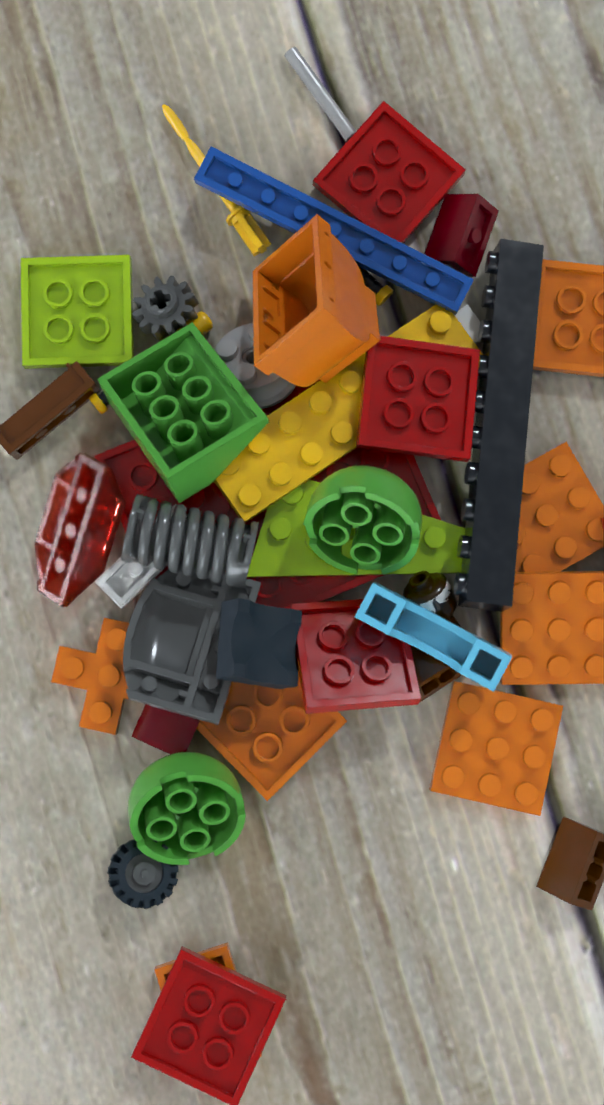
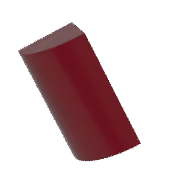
(165, 729)

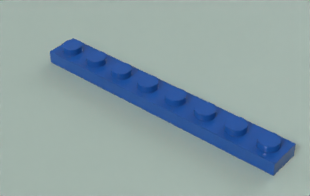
(368, 247)

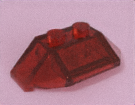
(77, 528)

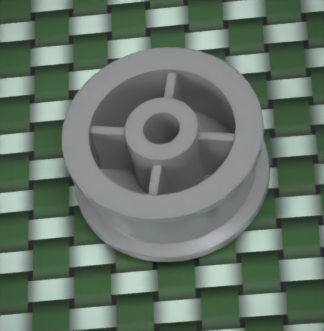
(237, 353)

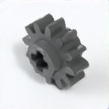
(165, 307)

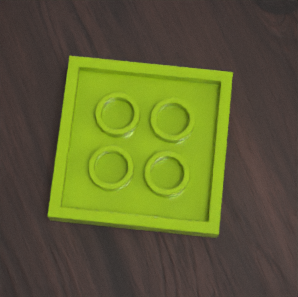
(76, 311)

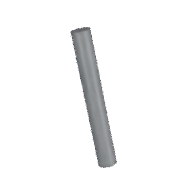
(320, 93)

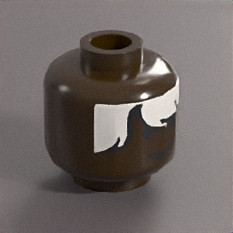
(432, 593)

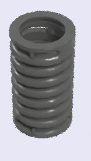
(189, 542)

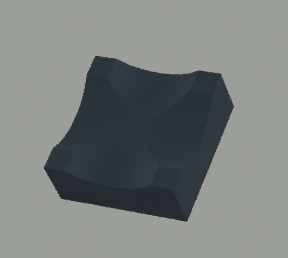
(258, 644)

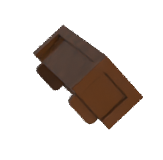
(47, 410)

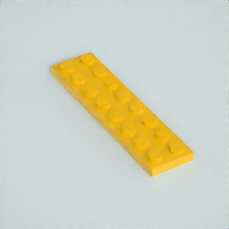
(317, 426)

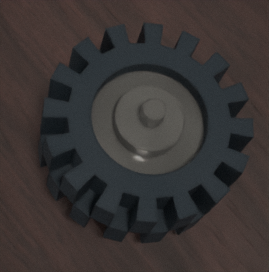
(140, 879)

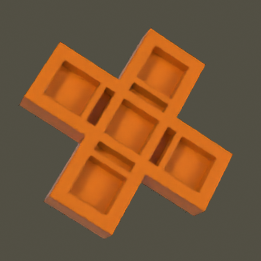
(98, 674)

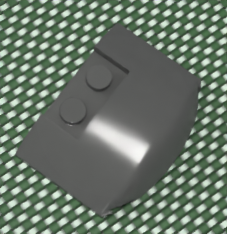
(175, 644)

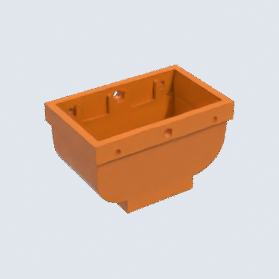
(311, 308)

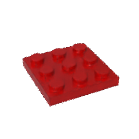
(389, 175)
(418, 399)
(350, 662)
(209, 1026)

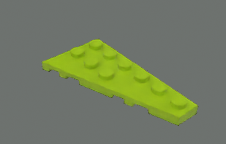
(286, 552)

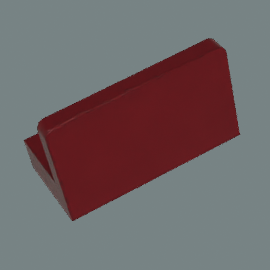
(462, 232)

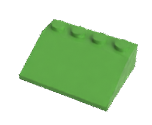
(184, 410)

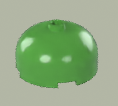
(377, 507)
(188, 806)

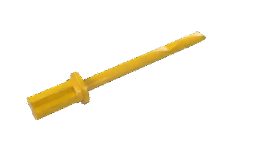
(239, 217)

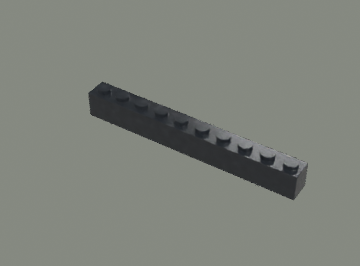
(500, 427)

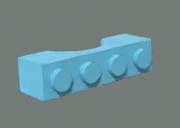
(434, 635)

